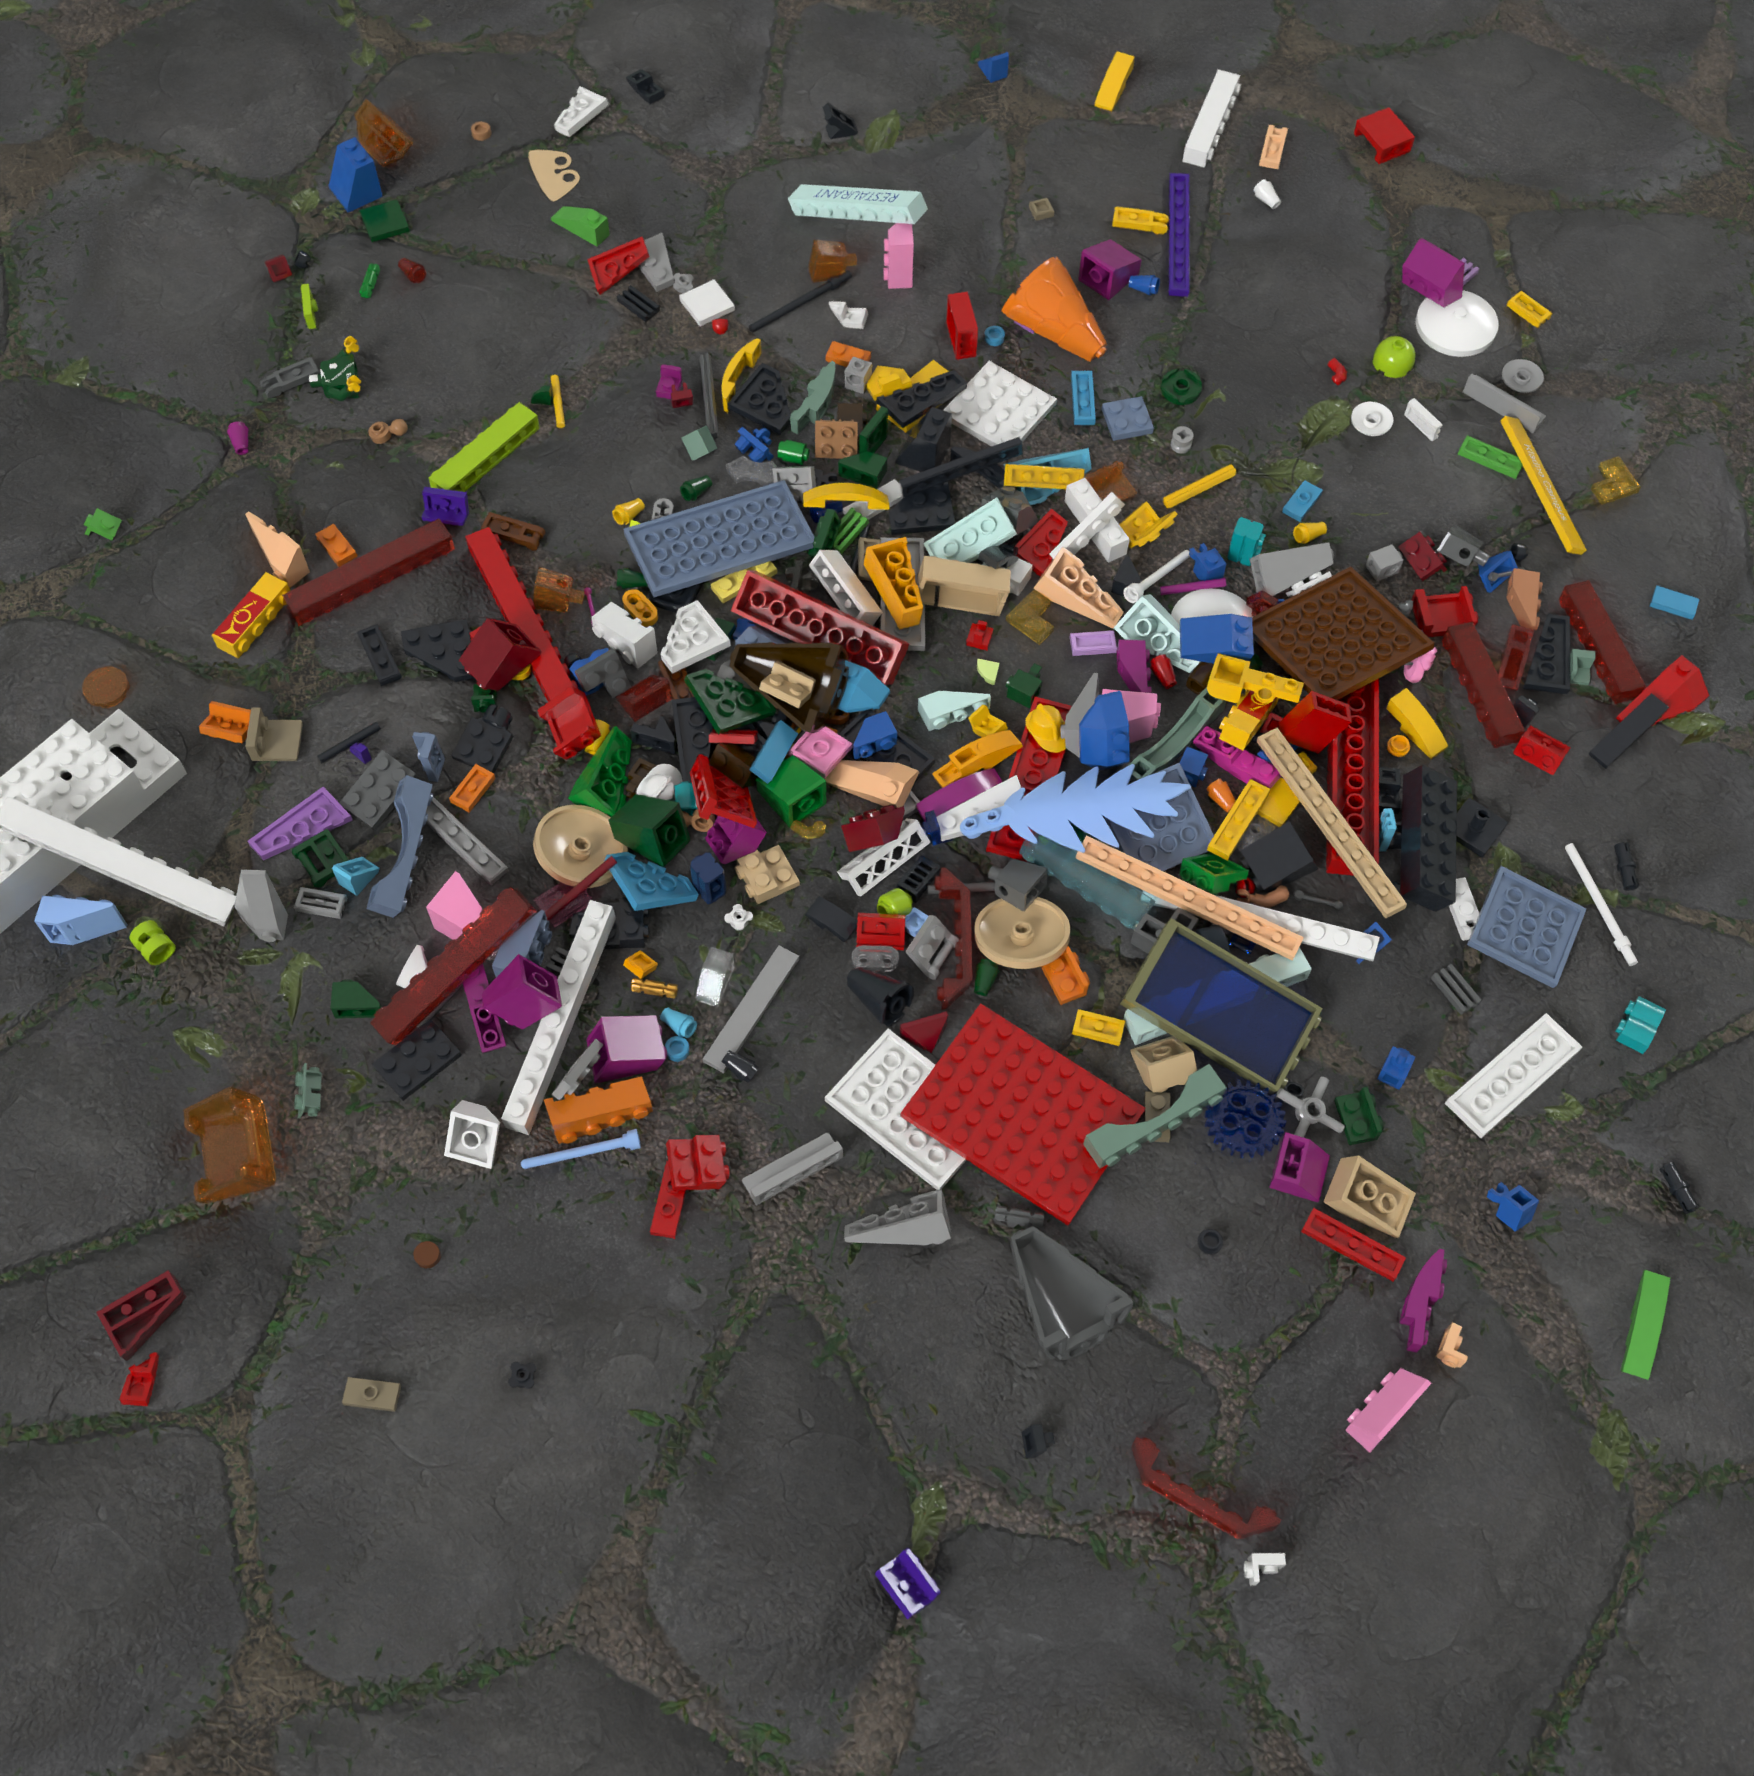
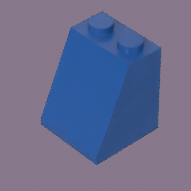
(354, 176)

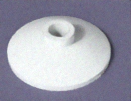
(1372, 418)

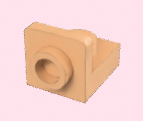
(1449, 1345)

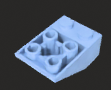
(77, 919)

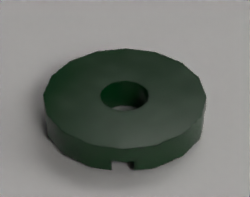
(1178, 395)

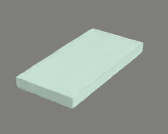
(972, 534)

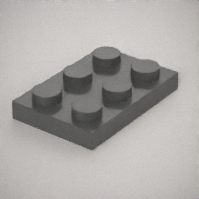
(375, 790)

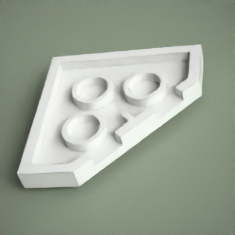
(692, 638)

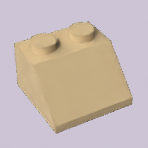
(1164, 1063)

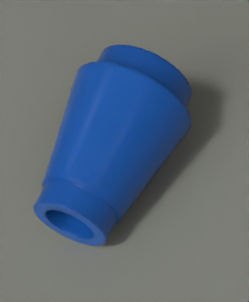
(1145, 283)

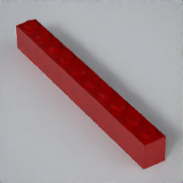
(518, 609)

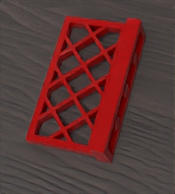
(720, 795)

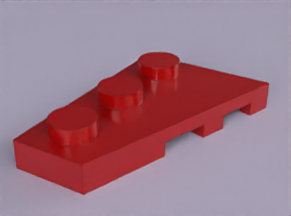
(616, 263)
(1041, 541)

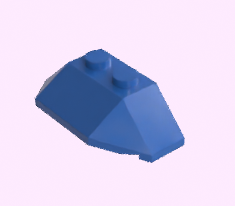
(1105, 733)

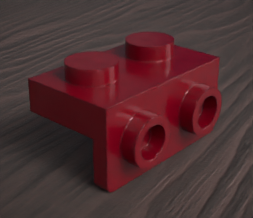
(1422, 556)

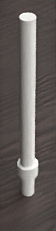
(1621, 942)

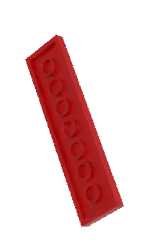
(1033, 767)

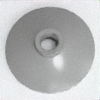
(1522, 375)

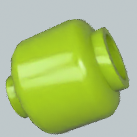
(895, 902)

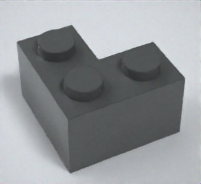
(1150, 928)

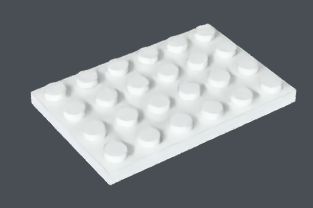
(877, 1093)

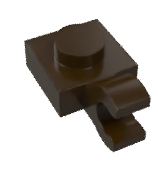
(636, 775)

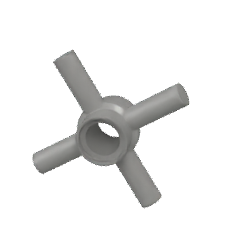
(1316, 1104)

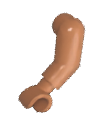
(1269, 900)

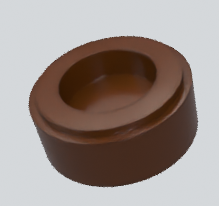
(427, 1254)

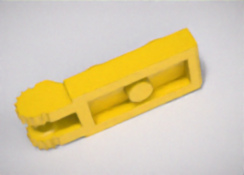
(1140, 220)

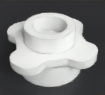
(738, 924)

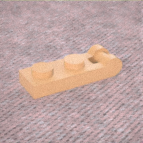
(1273, 147)

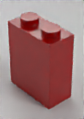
(1315, 722)

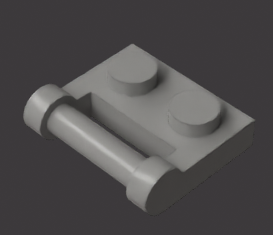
(926, 944)

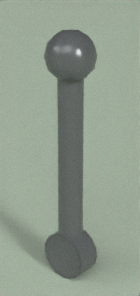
(1493, 576)
(1299, 895)

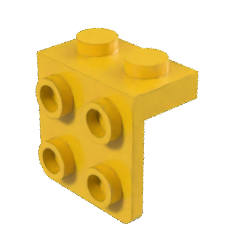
(1144, 525)

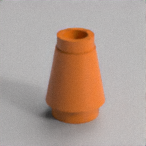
(1221, 794)

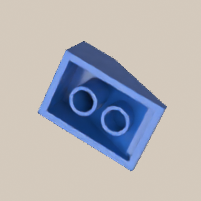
(1223, 634)

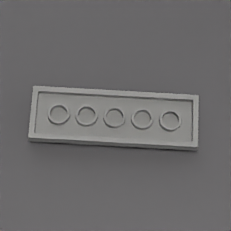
(916, 634)

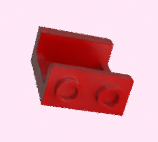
(1386, 134)
(1438, 612)
(570, 722)

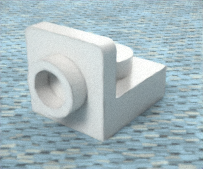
(1266, 1561)

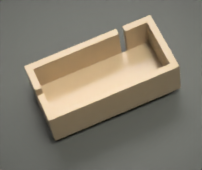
(963, 585)

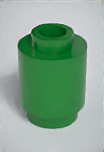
(793, 452)

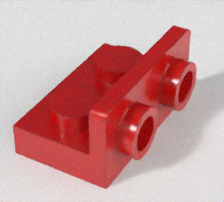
(1541, 750)

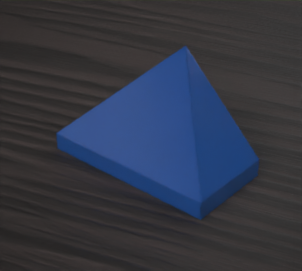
(1499, 563)

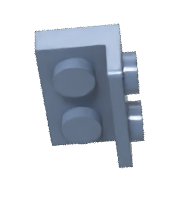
(429, 754)

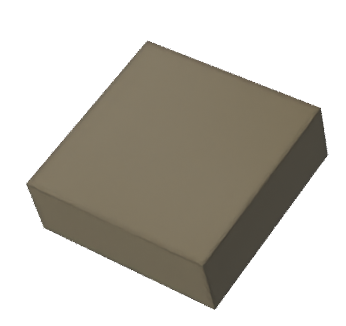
(1041, 209)

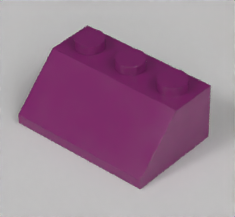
(1434, 273)

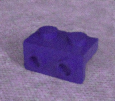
(445, 505)
(908, 1583)

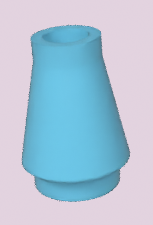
(680, 1023)

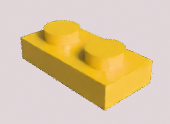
(1098, 1027)

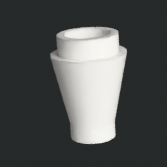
(1266, 193)

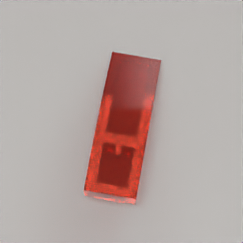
(1514, 656)

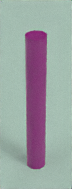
(1193, 586)

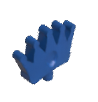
(742, 625)

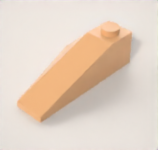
(280, 550)
(1073, 588)
(875, 781)

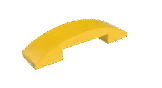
(744, 357)
(845, 492)

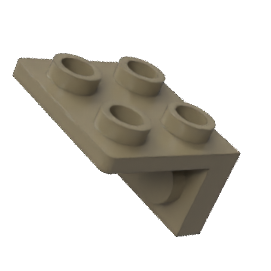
(272, 738)

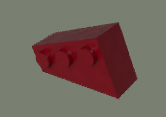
(141, 1313)

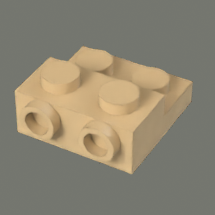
(766, 874)

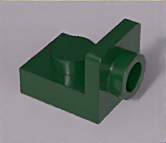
(483, 698)

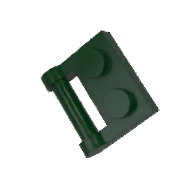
(327, 852)

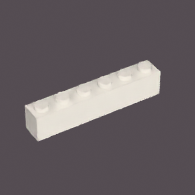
(1211, 118)

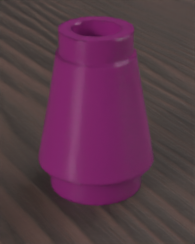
(239, 437)

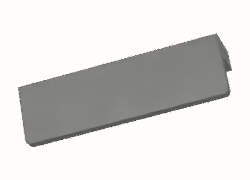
(1503, 402)
(792, 1168)

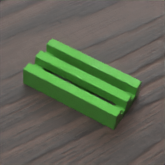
(851, 514)

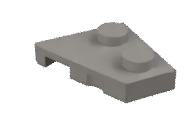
(797, 479)

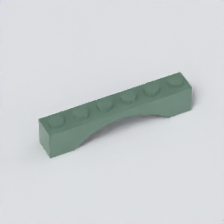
(1198, 716)
(1113, 1140)

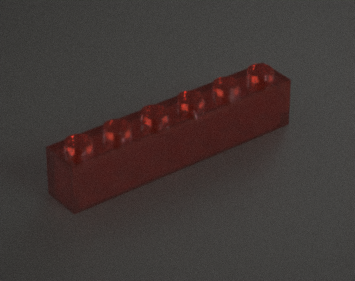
(1599, 635)
(1483, 685)

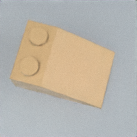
(1369, 1196)

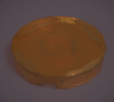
(105, 687)

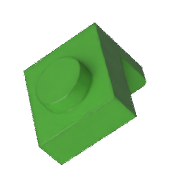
(102, 524)

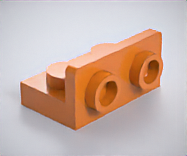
(1066, 977)

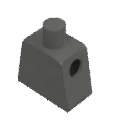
(1455, 544)
(1019, 882)

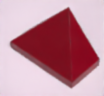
(925, 1031)

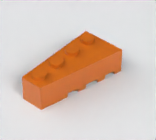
(598, 1109)

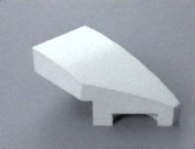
(849, 317)
(415, 964)

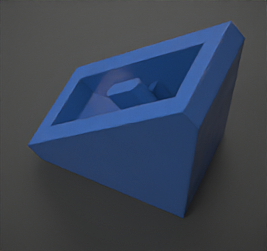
(995, 67)

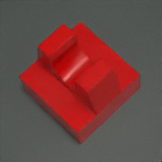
(979, 635)

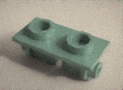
(307, 1081)

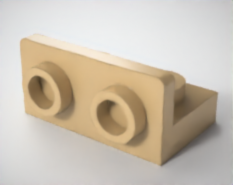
(788, 685)

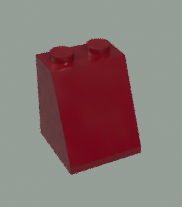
(498, 654)

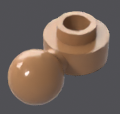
(381, 432)
(697, 822)

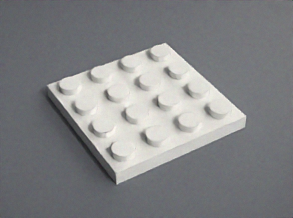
(999, 406)

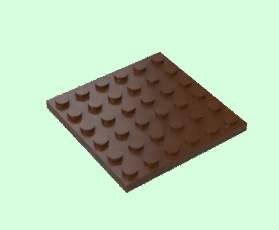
(1339, 635)

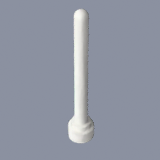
(1135, 591)

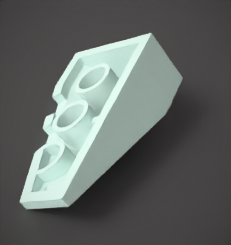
(1153, 623)

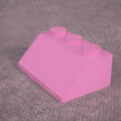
(899, 256)
(1385, 1407)

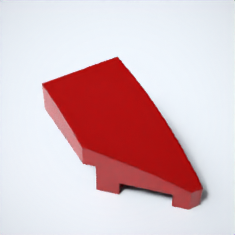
(140, 1382)

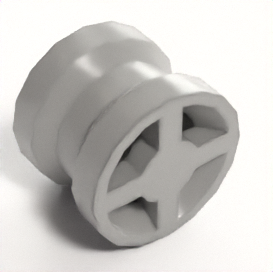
(1182, 439)

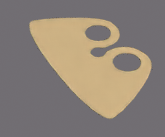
(543, 167)

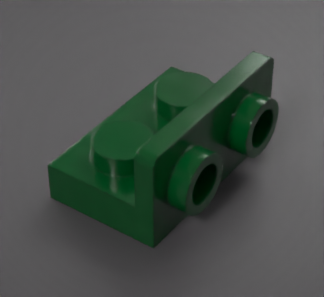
(825, 532)
(1359, 1116)

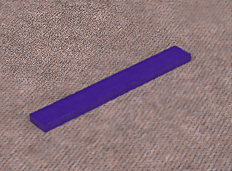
(1178, 235)

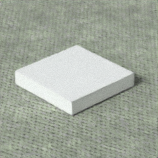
(707, 302)

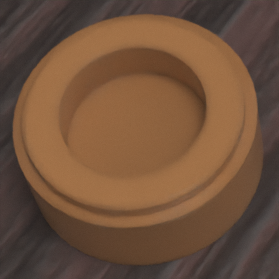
(481, 131)

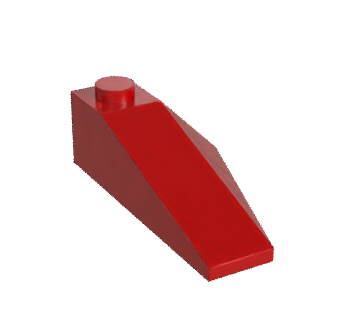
(1677, 686)

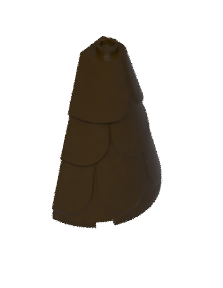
(818, 660)

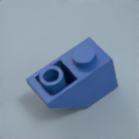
(875, 735)

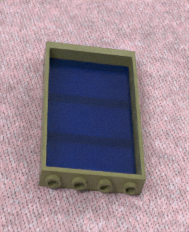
(1222, 1007)

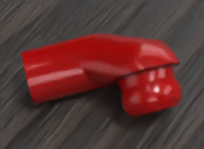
(1339, 369)

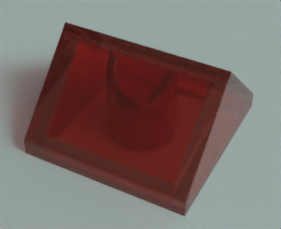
(645, 696)

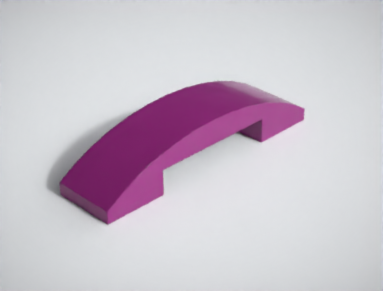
(958, 792)

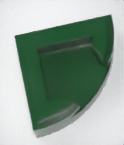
(542, 396)

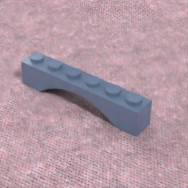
(411, 804)

